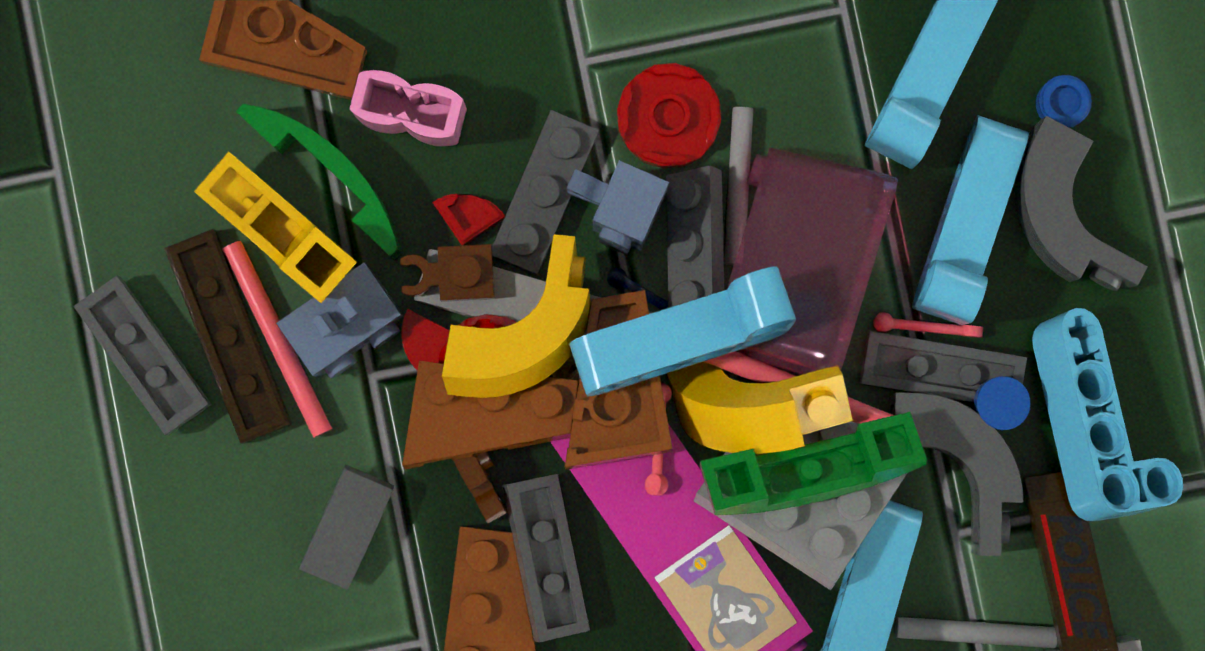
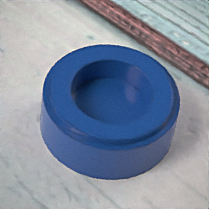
(1064, 100)
(1002, 402)

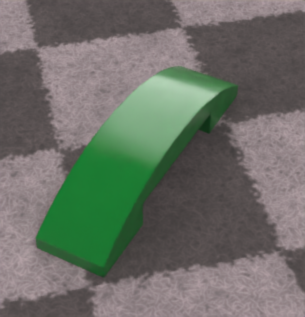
(283, 131)
(816, 471)

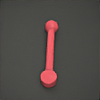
(885, 322)
(656, 483)

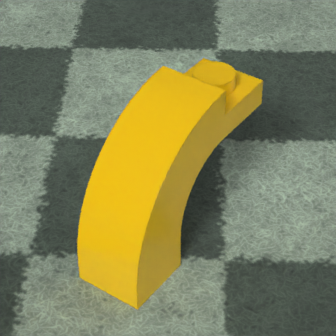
(275, 227)
(527, 352)
(757, 415)

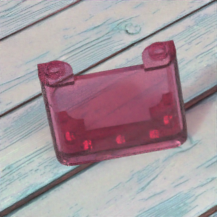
(823, 234)

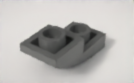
(346, 527)

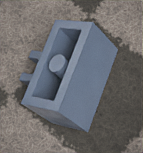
(625, 204)
(347, 320)

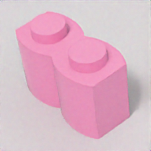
(394, 106)

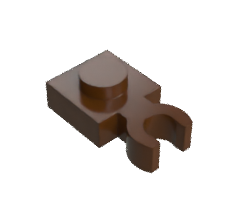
(460, 273)
(479, 483)

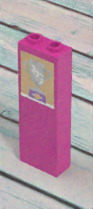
(691, 558)

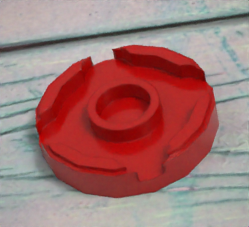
(668, 115)

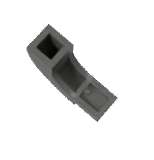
(1048, 211)
(978, 452)

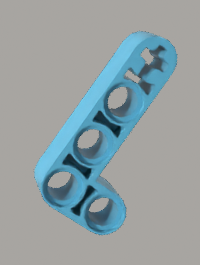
(928, 79)
(954, 269)
(743, 315)
(1091, 425)
(874, 582)

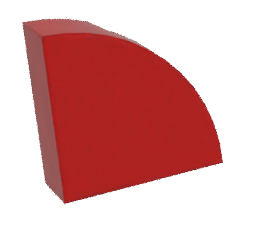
(468, 215)
(422, 338)

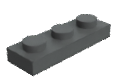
(542, 193)
(694, 234)
(142, 355)
(933, 366)
(546, 558)

